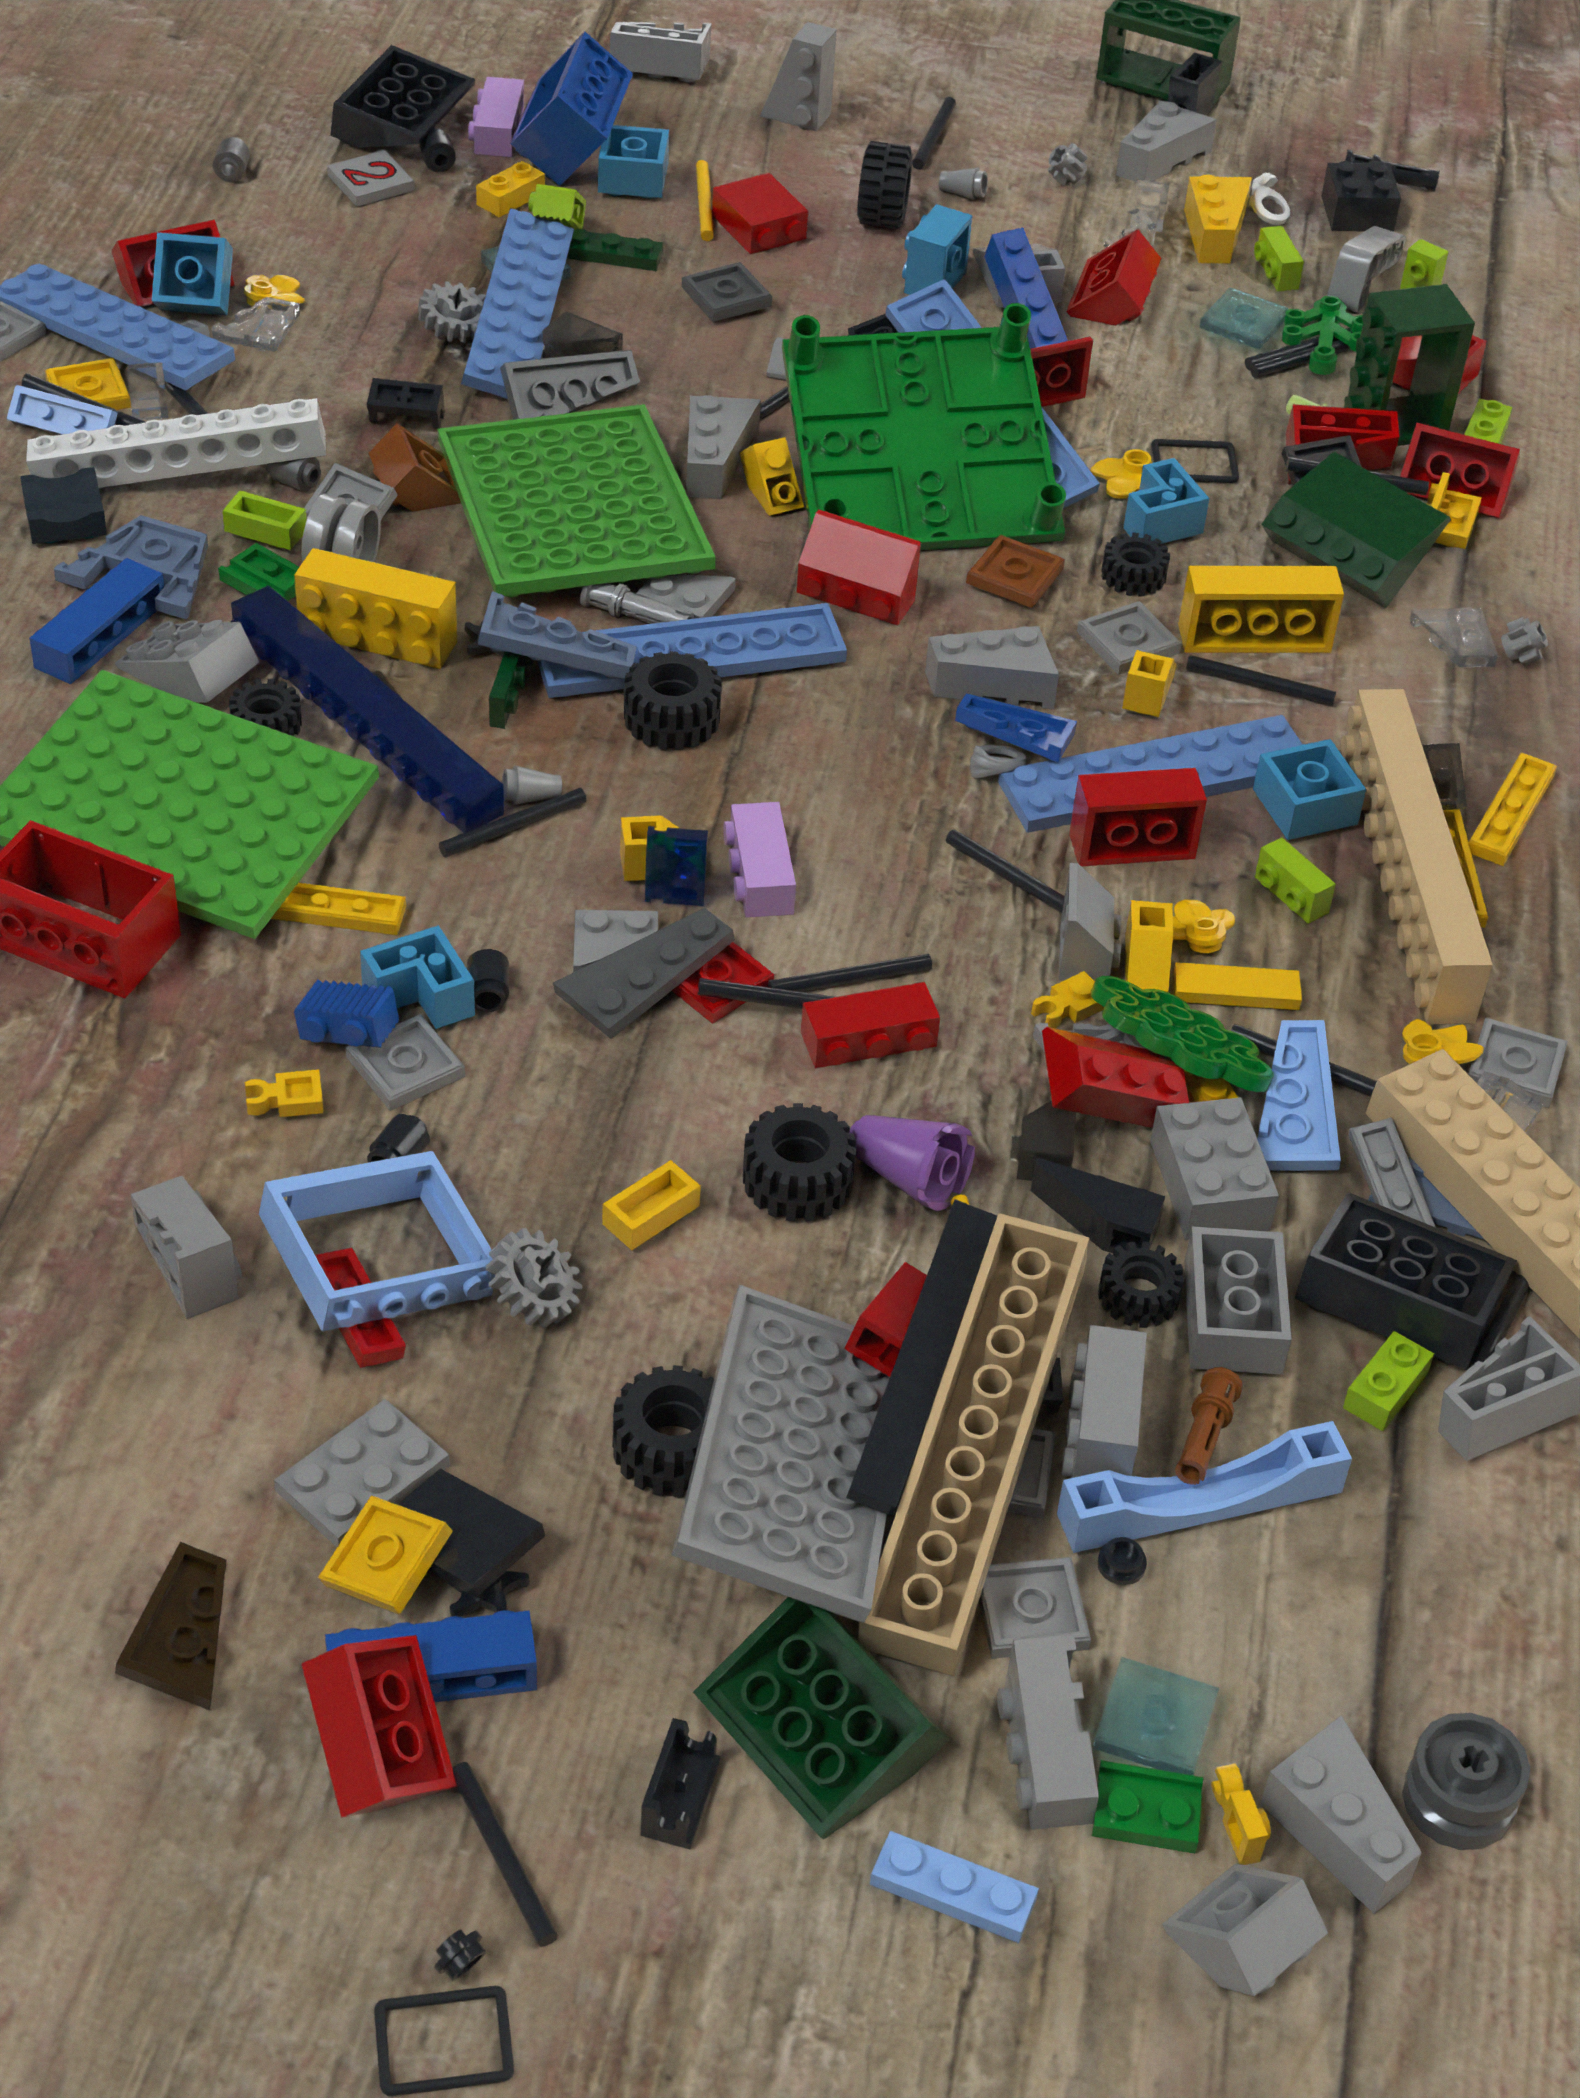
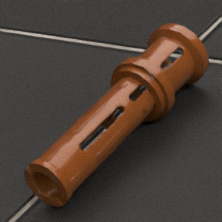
(1211, 1413)

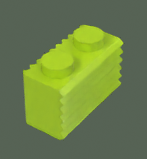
(558, 205)

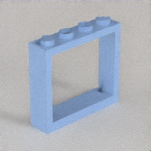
(371, 1186)

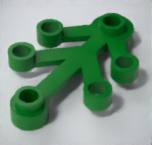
(1328, 313)

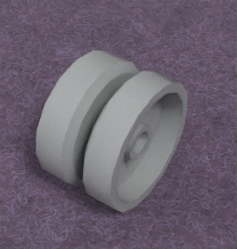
(342, 528)

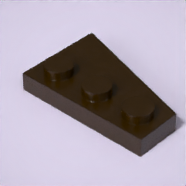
(179, 1629)

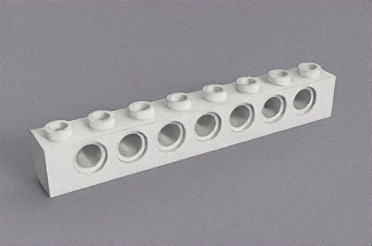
(276, 435)

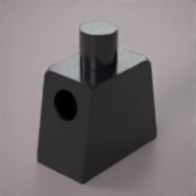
(1195, 83)

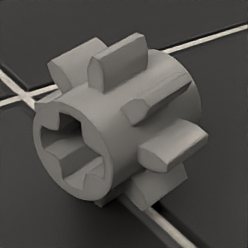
(1067, 163)
(1524, 640)

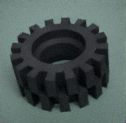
(1135, 564)
(276, 699)
(1136, 1303)

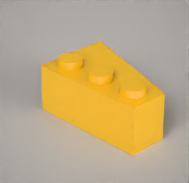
(1216, 215)

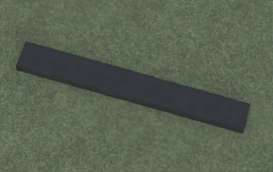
(922, 1359)

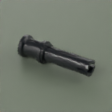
(1402, 173)

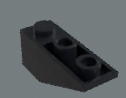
(1098, 1206)

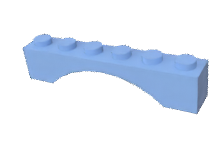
(1287, 1471)

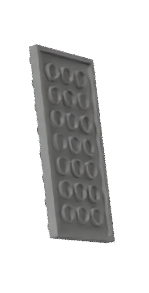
(781, 1457)

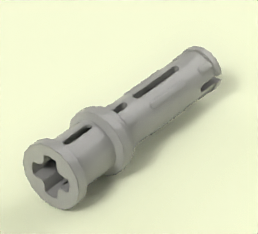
(621, 600)

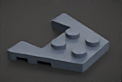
(156, 544)

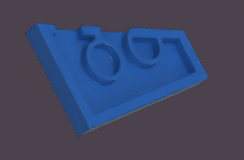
(1020, 726)

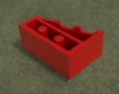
(1372, 431)

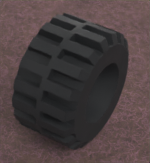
(884, 184)
(672, 700)
(792, 1187)
(655, 1402)

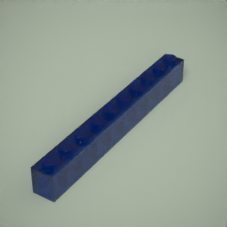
(369, 711)

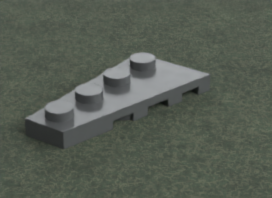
(566, 382)
(639, 975)

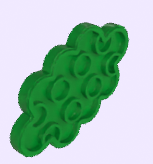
(1184, 1034)

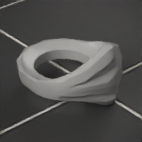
(985, 765)

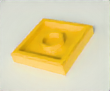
(95, 380)
(385, 1554)

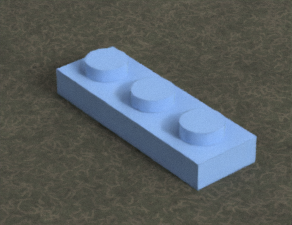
(56, 413)
(954, 1886)

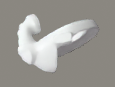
(1261, 193)

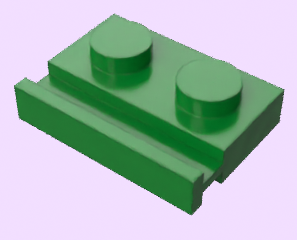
(259, 568)
(1148, 1807)

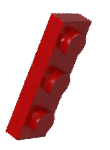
(369, 1341)

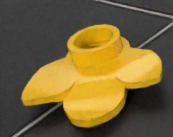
(278, 287)
(1122, 474)
(1201, 926)
(1424, 1041)

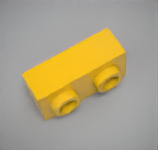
(508, 188)
(651, 1205)

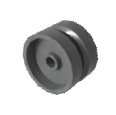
(1465, 1781)

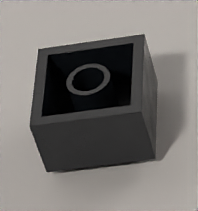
(1360, 196)

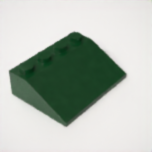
(1355, 523)
(819, 1715)

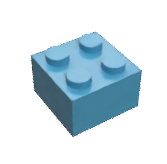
(634, 162)
(937, 249)
(192, 274)
(1309, 789)

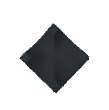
(63, 507)

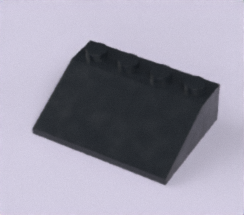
(397, 100)
(1405, 1279)

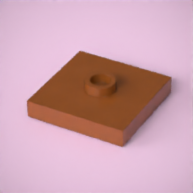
(1015, 571)

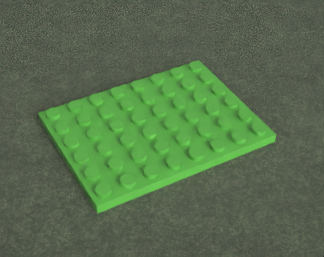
(574, 500)
(189, 793)

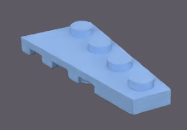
(1299, 1107)

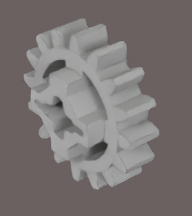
(451, 310)
(534, 1277)

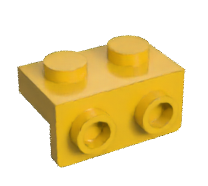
(1459, 507)

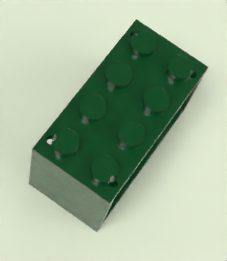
(1169, 21)
(1440, 360)

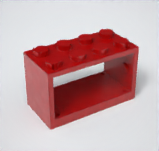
(73, 940)

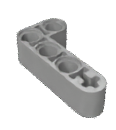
(1362, 261)

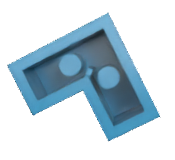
(1167, 504)
(422, 970)

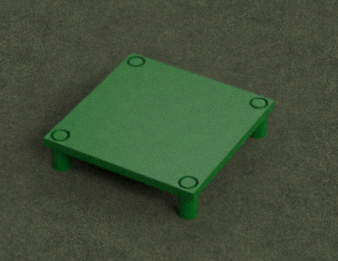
(925, 432)

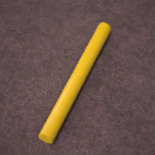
(704, 200)

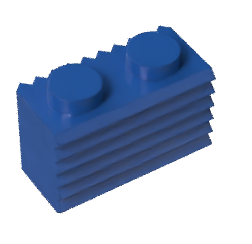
(347, 1014)

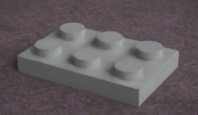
(372, 1456)

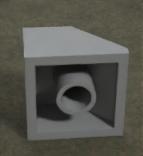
(1088, 927)
(1248, 1927)

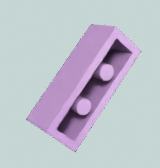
(497, 116)
(760, 859)

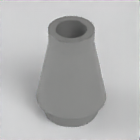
(966, 182)
(529, 785)

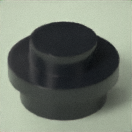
(1122, 1561)
(459, 1954)

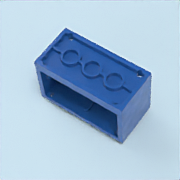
(572, 109)

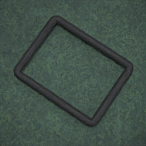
(1204, 444)
(447, 2082)

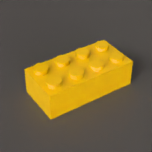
(378, 607)
(1260, 609)

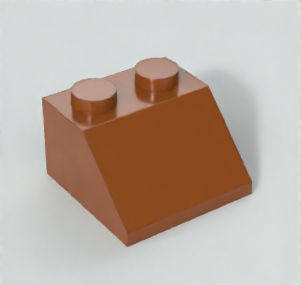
(413, 470)

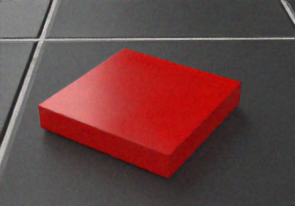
(728, 965)

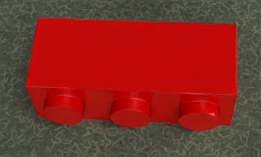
(870, 1024)

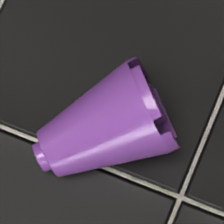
(916, 1156)

